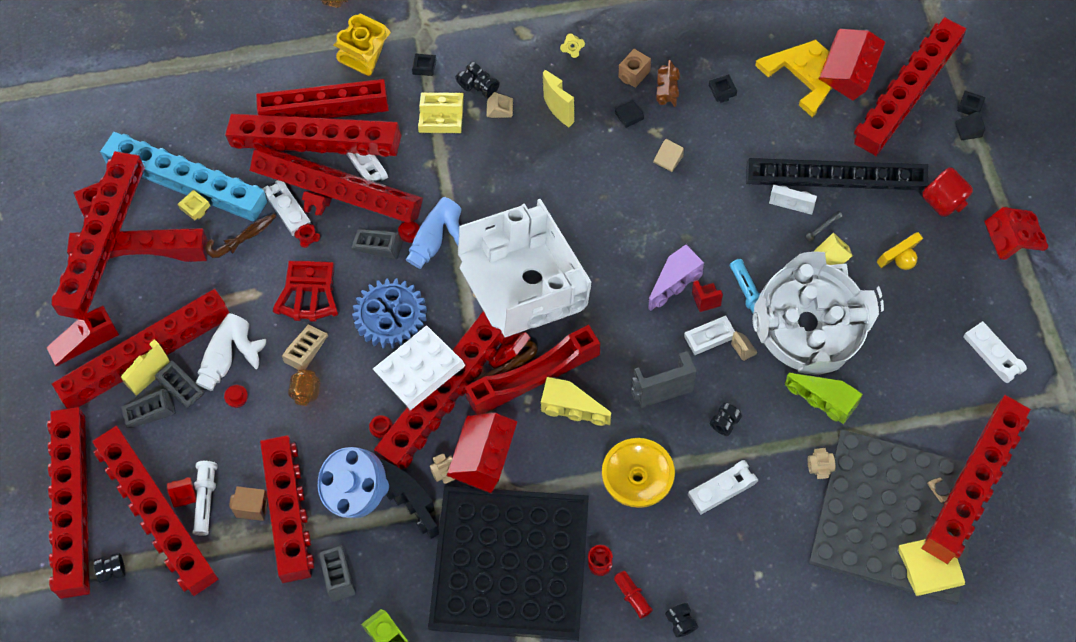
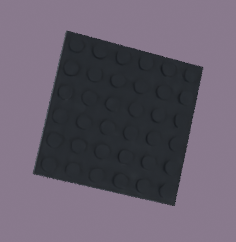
(509, 563)

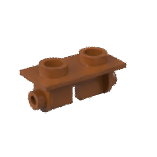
(668, 78)

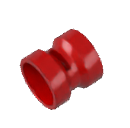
(600, 555)

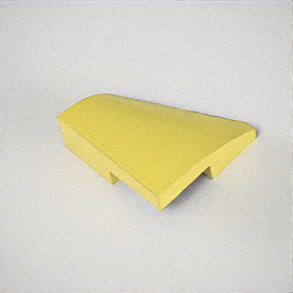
(145, 368)

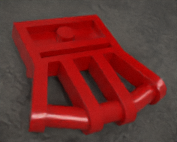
(307, 277)

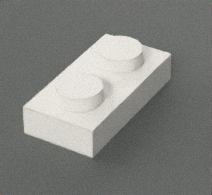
(792, 199)
(709, 335)

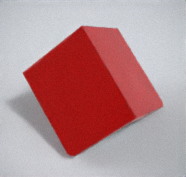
(706, 296)

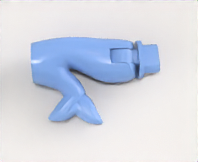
(430, 234)

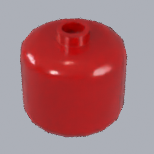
(948, 192)

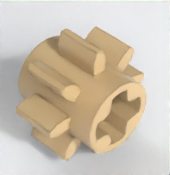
(821, 463)
(440, 468)

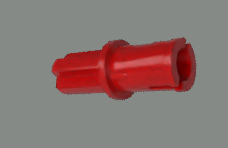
(632, 594)

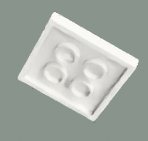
(418, 367)

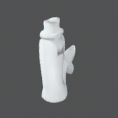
(219, 351)

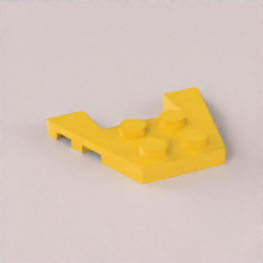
(806, 64)

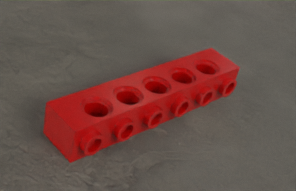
(326, 101)
(288, 567)

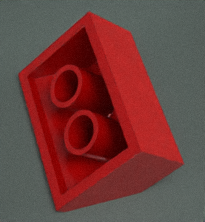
(852, 62)
(482, 450)

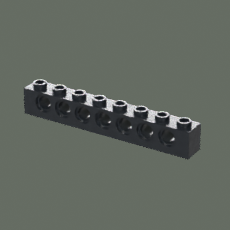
(837, 174)

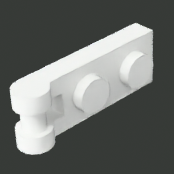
(367, 163)
(286, 206)
(994, 352)
(722, 487)

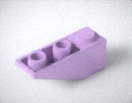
(678, 271)

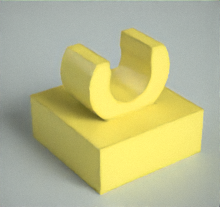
(194, 205)

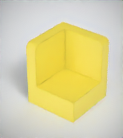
(835, 250)

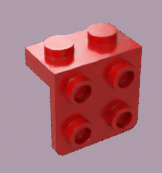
(1015, 230)

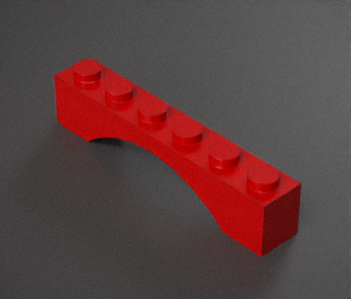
(179, 244)
(500, 388)

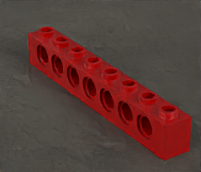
(909, 86)
(313, 134)
(119, 180)
(336, 184)
(171, 334)
(444, 402)
(993, 445)
(201, 573)
(77, 580)

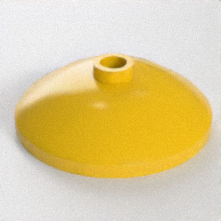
(642, 459)

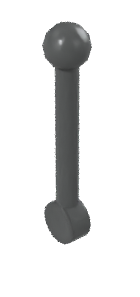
(810, 236)

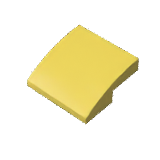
(557, 100)
(441, 113)
(927, 572)

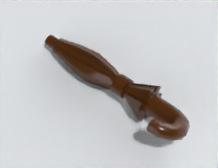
(231, 244)
(516, 362)

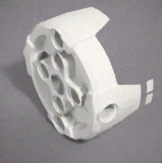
(839, 305)

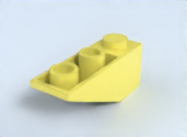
(567, 400)

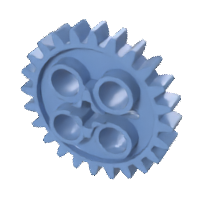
(372, 323)

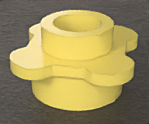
(571, 39)

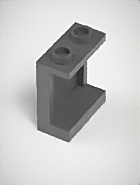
(664, 385)

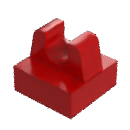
(317, 200)
(182, 492)

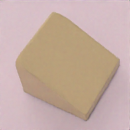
(499, 106)
(669, 155)
(743, 346)

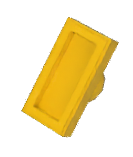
(902, 253)

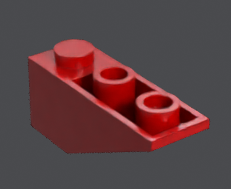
(83, 336)

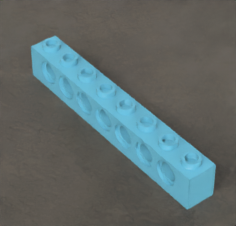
(172, 177)

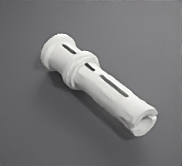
(204, 487)

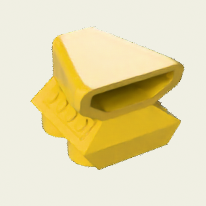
(361, 43)

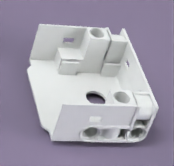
(501, 255)

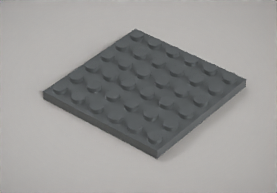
(880, 502)

